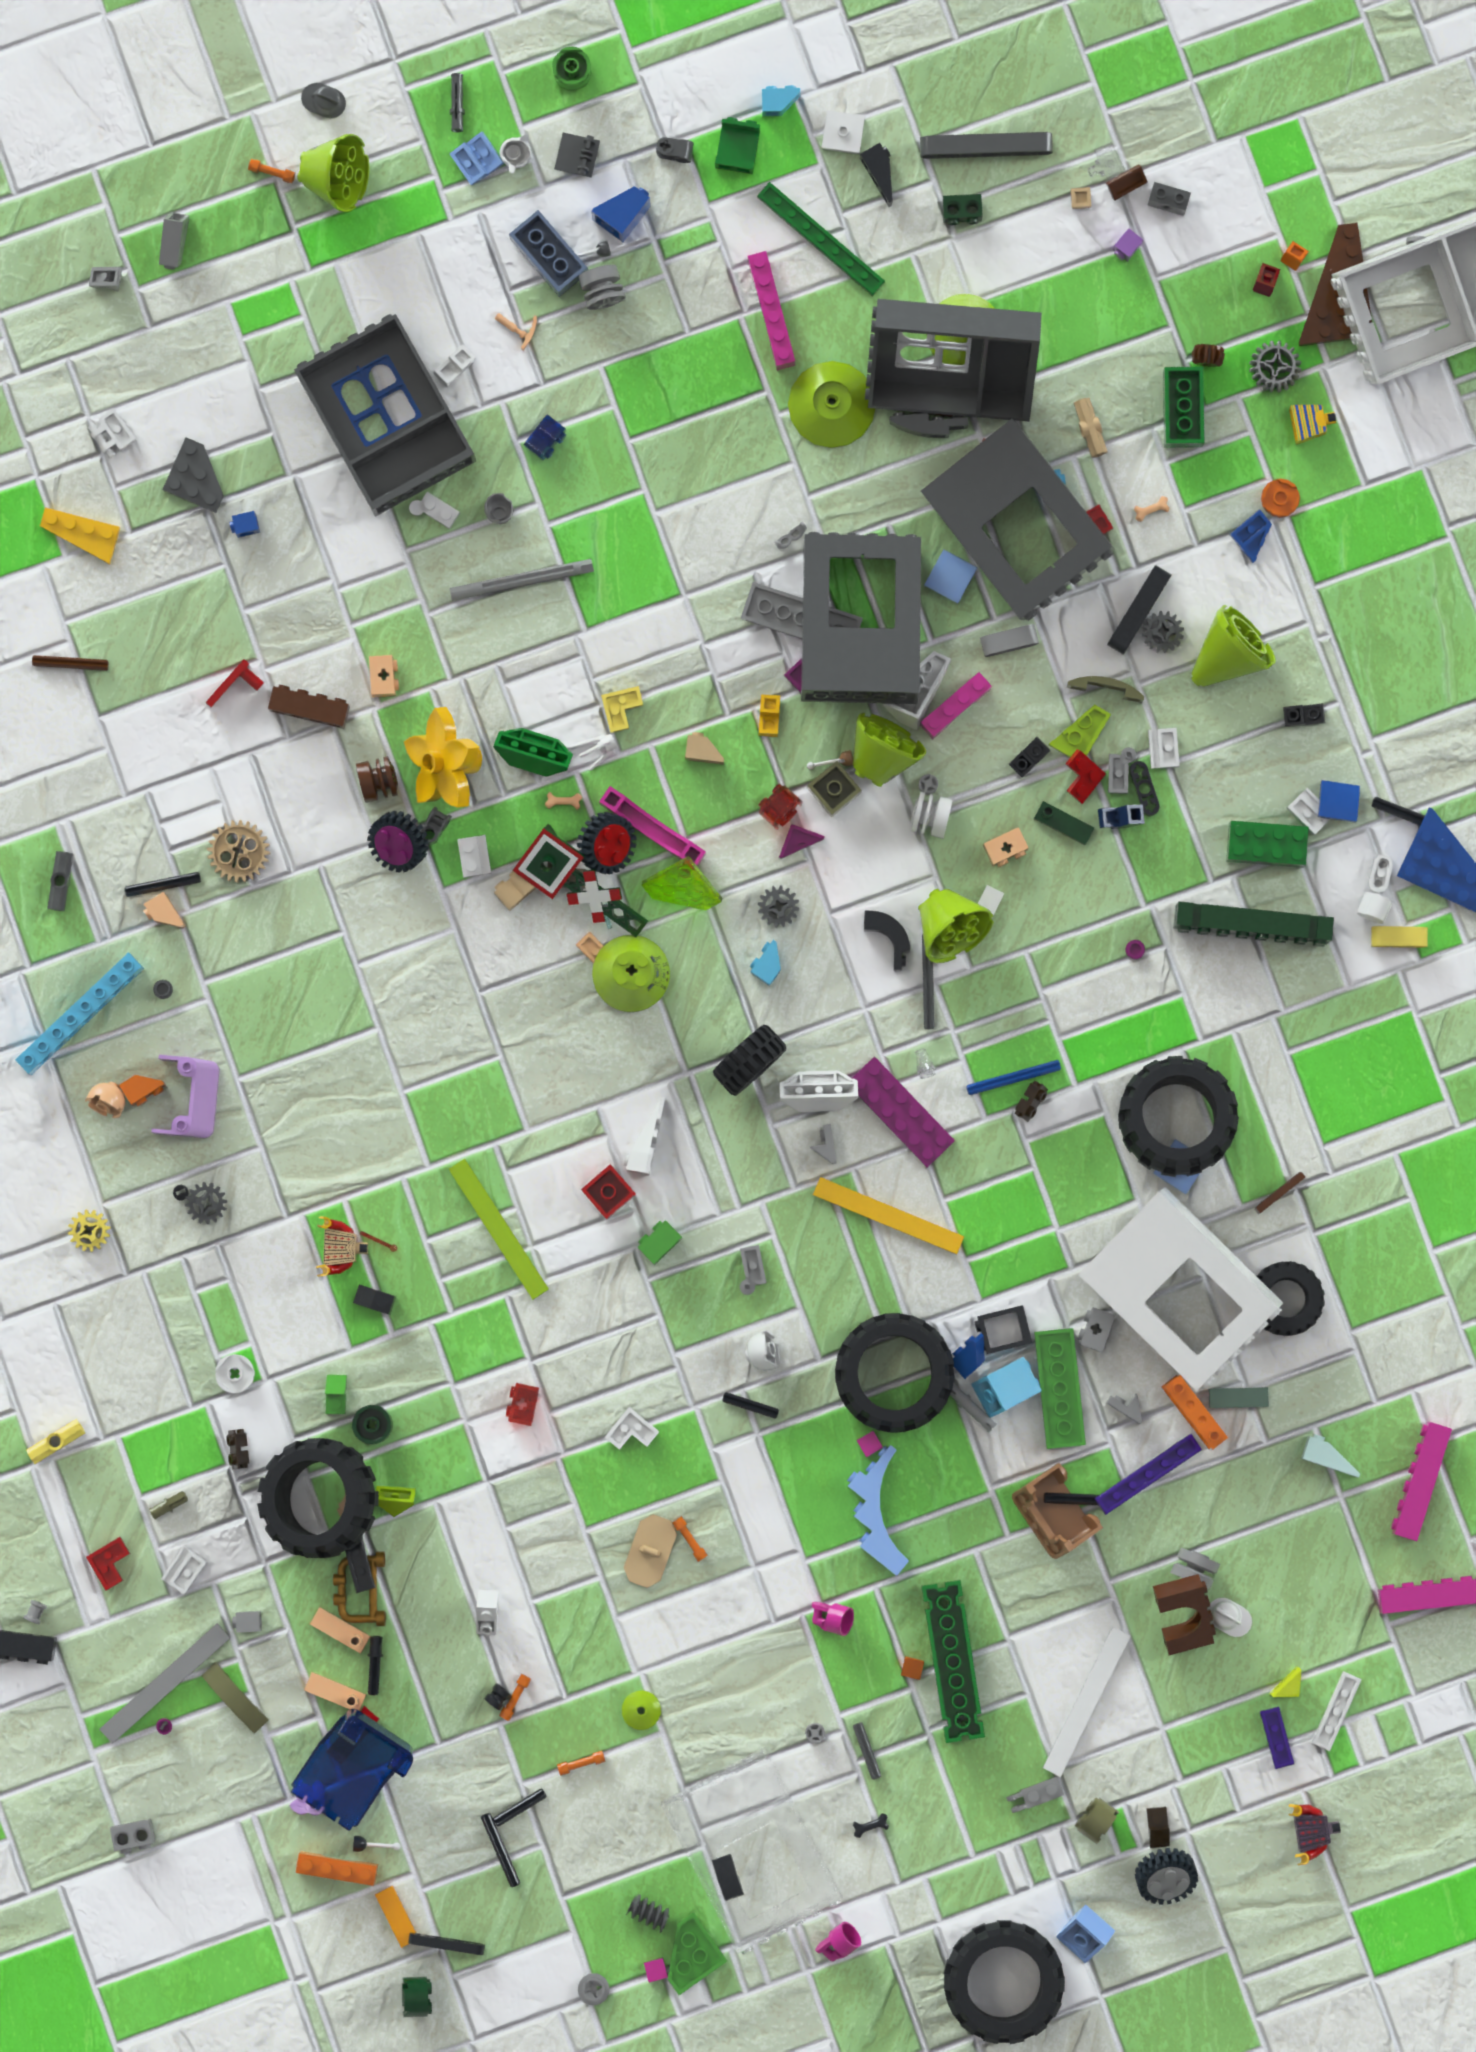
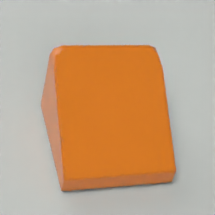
(1294, 256)
(912, 1668)

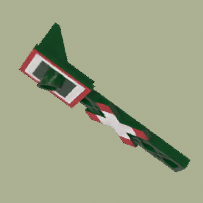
(564, 860)

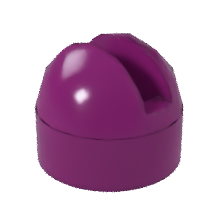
(167, 1728)

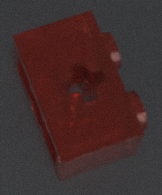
(525, 1415)

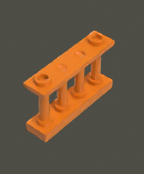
(1194, 1412)

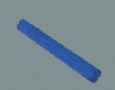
(1013, 1077)

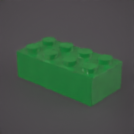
(1183, 407)
(1267, 844)

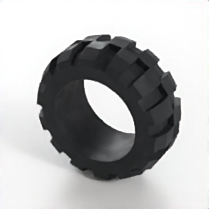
(1181, 1072)
(941, 1372)
(276, 1495)
(1020, 2026)

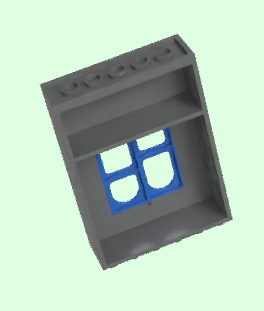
(407, 455)

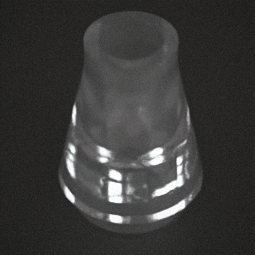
(925, 1067)

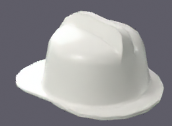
(1230, 1617)

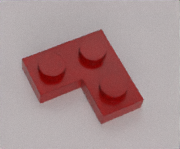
(1088, 776)
(103, 1562)

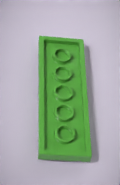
(1059, 1388)

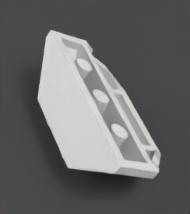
(818, 1091)

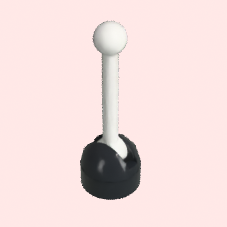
(360, 1844)

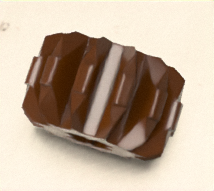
(1208, 355)

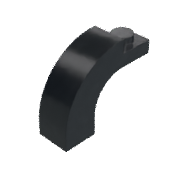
(883, 923)

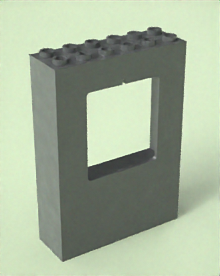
(989, 482)
(861, 662)

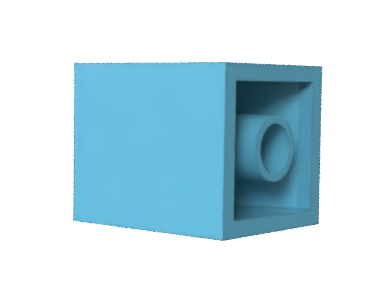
(1006, 1387)

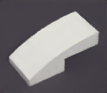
(454, 365)

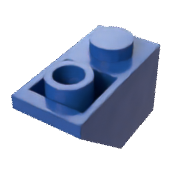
(970, 1357)

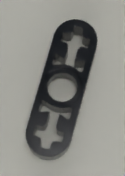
(1134, 776)

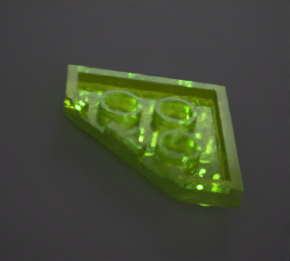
(682, 885)

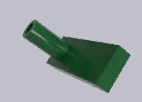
(1064, 823)

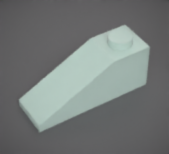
(1324, 1454)

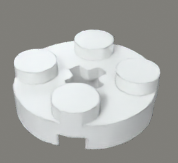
(236, 1384)

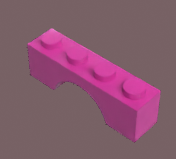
(955, 705)

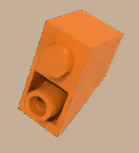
(140, 1087)

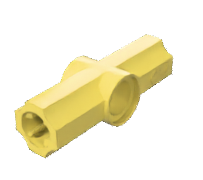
(45, 1448)

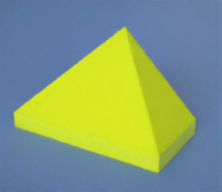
(1289, 1685)

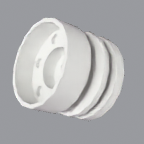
(931, 814)

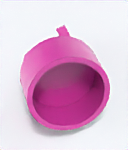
(838, 1619)
(843, 1939)

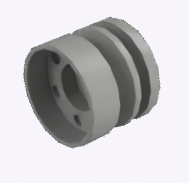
(601, 287)

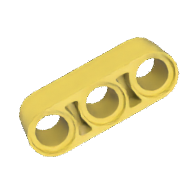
(1399, 936)

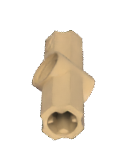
(1090, 427)

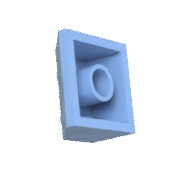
(1085, 1934)

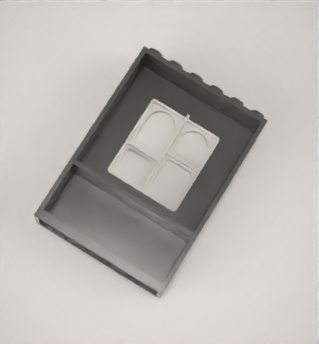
(996, 371)

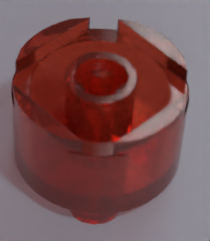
(779, 806)

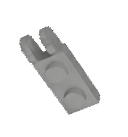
(1037, 1794)

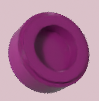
(1135, 949)

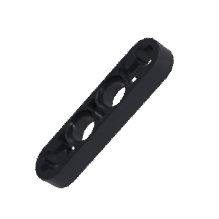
(446, 1943)

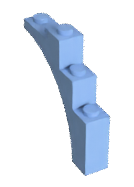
(868, 1487)

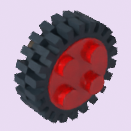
(607, 843)

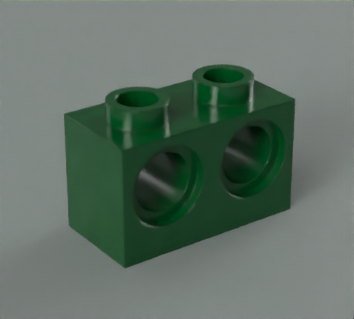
(961, 203)

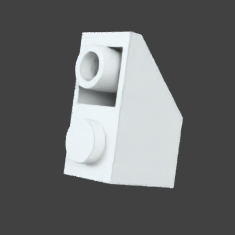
(486, 1612)

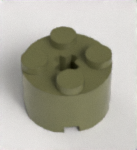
(1097, 1820)

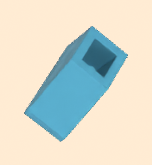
(778, 100)
(768, 965)

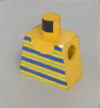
(1309, 422)

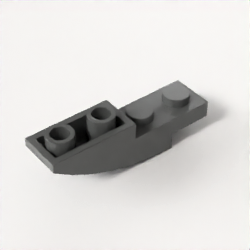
(919, 424)

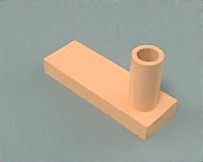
(340, 1630)
(334, 1692)

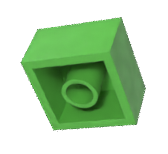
(659, 1242)

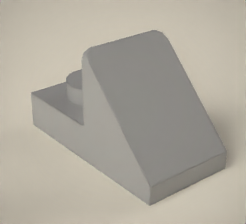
(105, 277)
(826, 1151)
(1131, 1411)

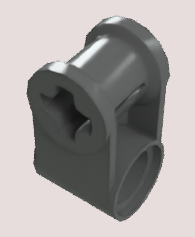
(677, 149)
(436, 825)

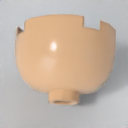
(106, 1099)

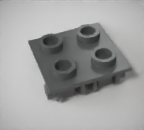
(577, 154)

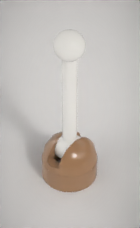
(845, 759)

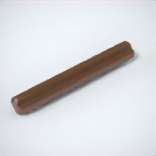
(68, 662)

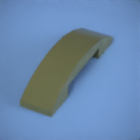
(1130, 693)
(234, 1698)

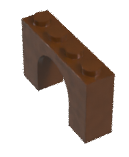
(1195, 1631)

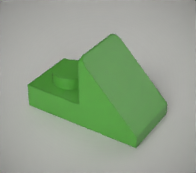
(336, 1394)

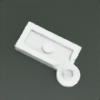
(435, 509)

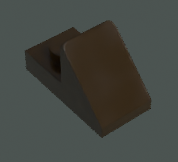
(1158, 1827)

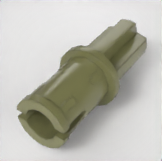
(168, 1505)

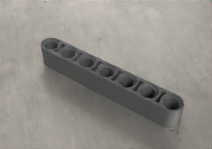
(986, 145)

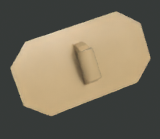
(650, 1551)

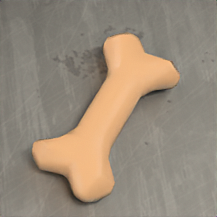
(1160, 505)
(552, 800)

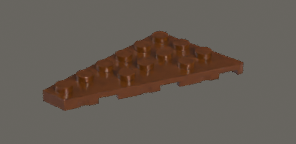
(1325, 316)

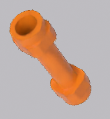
(256, 166)
(680, 1524)
(507, 1712)
(564, 1767)

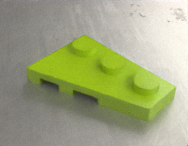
(1082, 732)

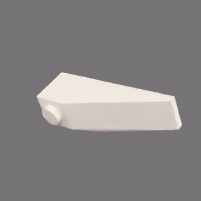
(931, 674)
(643, 1150)

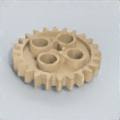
(255, 856)

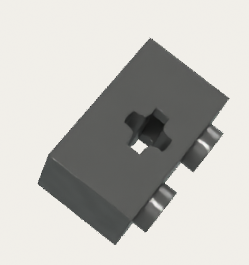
(1169, 198)

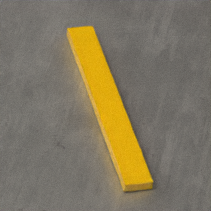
(888, 1215)

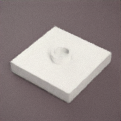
(843, 132)

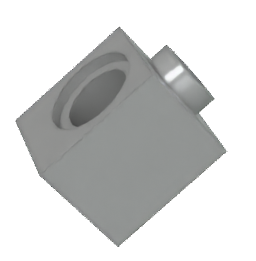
(247, 1621)

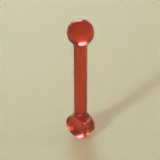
(393, 1247)

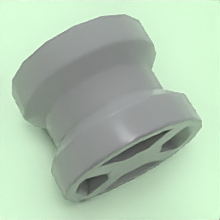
(930, 782)
(815, 1735)

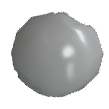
(498, 508)

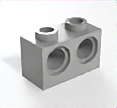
(131, 1830)

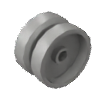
(1196, 1564)

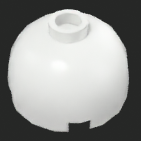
(762, 1351)

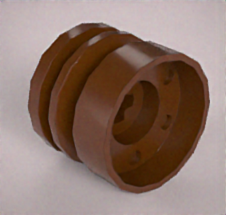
(377, 779)

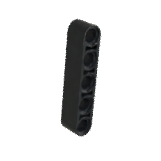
(1139, 609)

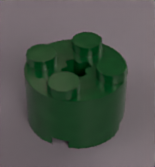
(369, 1435)
(415, 1996)

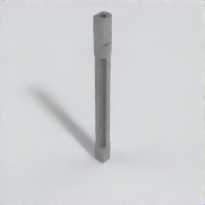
(521, 579)

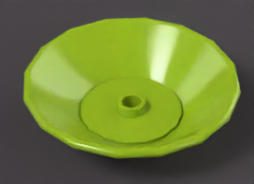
(827, 423)

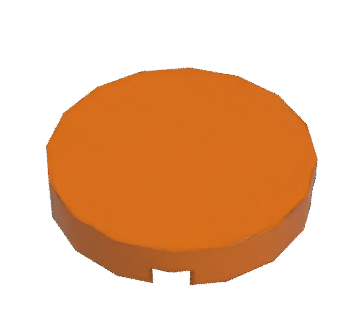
(1280, 498)

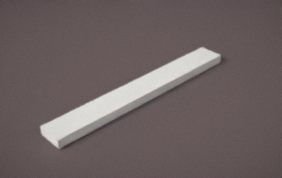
(1086, 1701)

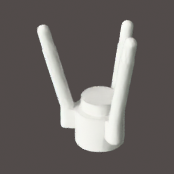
(604, 743)

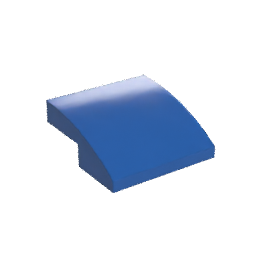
(1338, 801)

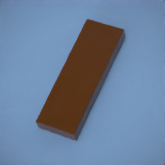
(1279, 1192)

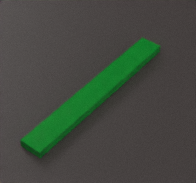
(821, 239)

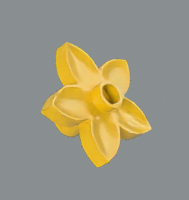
(443, 761)

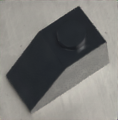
(374, 1299)

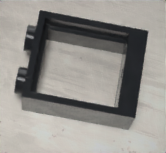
(980, 1327)

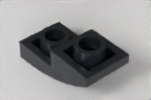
(1304, 715)
(1030, 757)
(727, 1877)

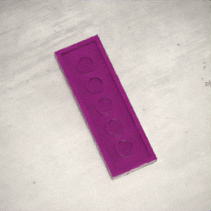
(901, 1112)

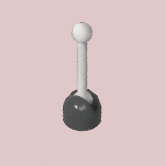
(602, 250)

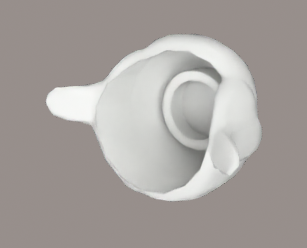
(515, 152)

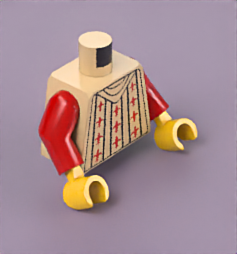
(339, 1247)

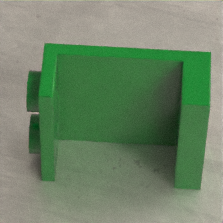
(737, 145)

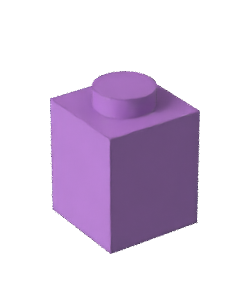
(1127, 245)

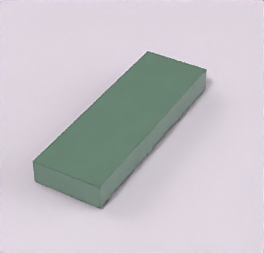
(1238, 1397)

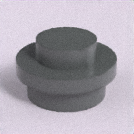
(163, 989)

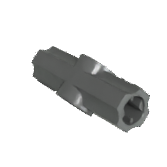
(58, 894)

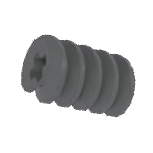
(648, 1912)

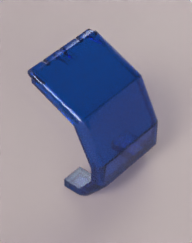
(351, 1768)

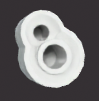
(1374, 907)

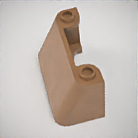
(1056, 1526)

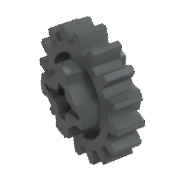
(1154, 633)
(780, 914)
(203, 1211)

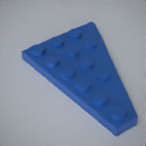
(1440, 863)

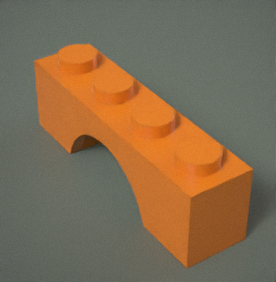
(336, 1869)

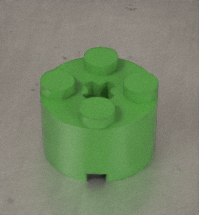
(561, 68)

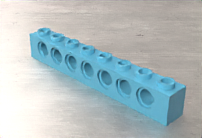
(79, 1014)

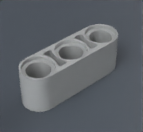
(1009, 640)

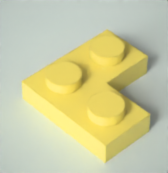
(616, 704)

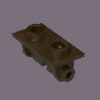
(1027, 1109)
(236, 1456)

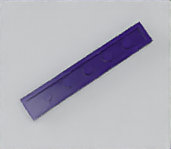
(1148, 1474)

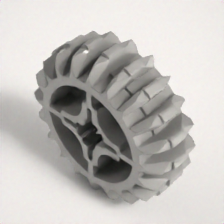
(1278, 349)

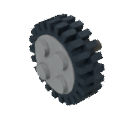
(1166, 1876)

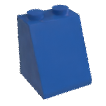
(622, 212)

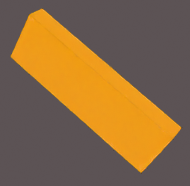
(396, 1914)

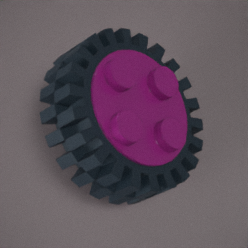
(398, 841)

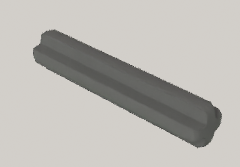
(867, 1750)

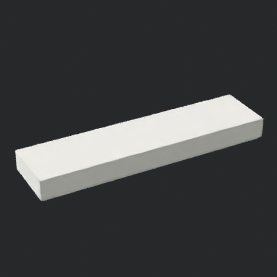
(1336, 1711)

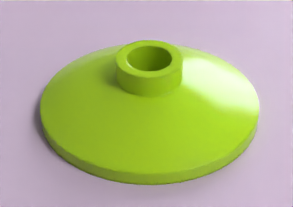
(648, 1702)

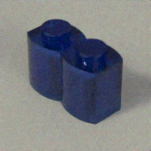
(545, 438)

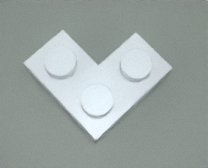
(628, 1425)

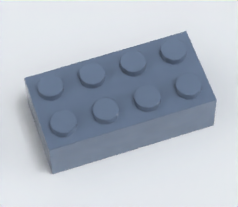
(548, 253)

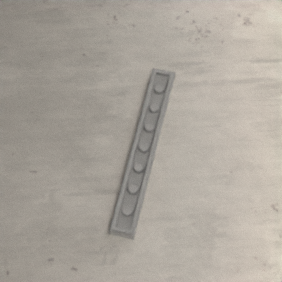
(164, 1683)

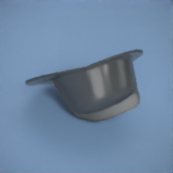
(323, 100)

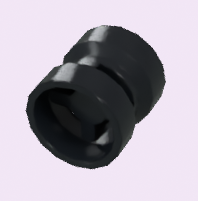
(497, 1696)

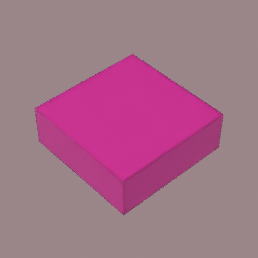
(869, 1443)
(655, 1970)

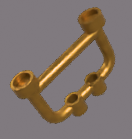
(339, 1599)

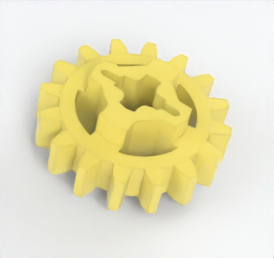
(100, 1224)

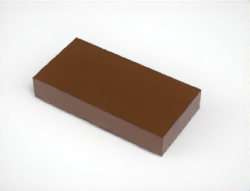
(1126, 182)

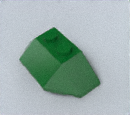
(533, 751)

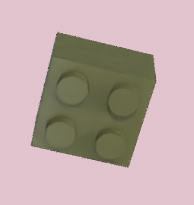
(834, 789)

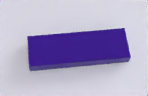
(1277, 1737)

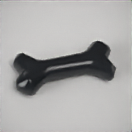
(861, 1828)

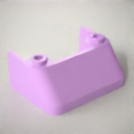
(203, 1098)

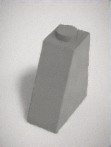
(173, 239)

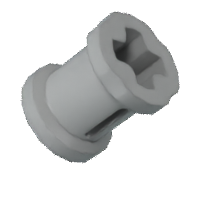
(35, 1611)

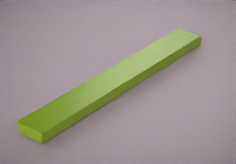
(498, 1229)

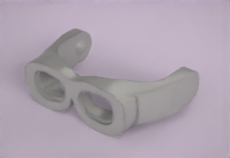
(801, 528)

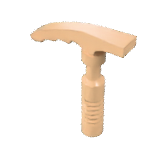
(511, 326)

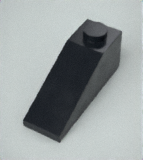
(877, 164)

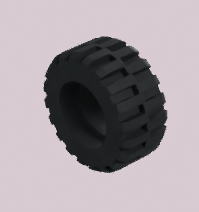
(749, 1060)
(1312, 1291)

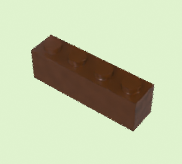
(309, 707)

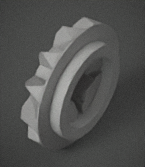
(588, 1997)

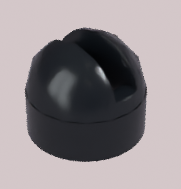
(181, 1196)

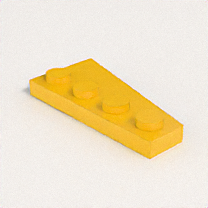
(90, 535)

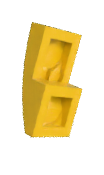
(769, 715)

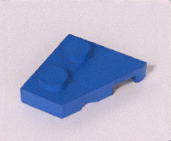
(1252, 534)

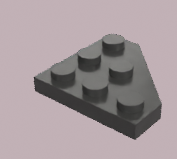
(194, 477)

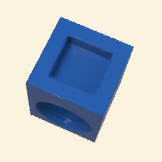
(245, 524)

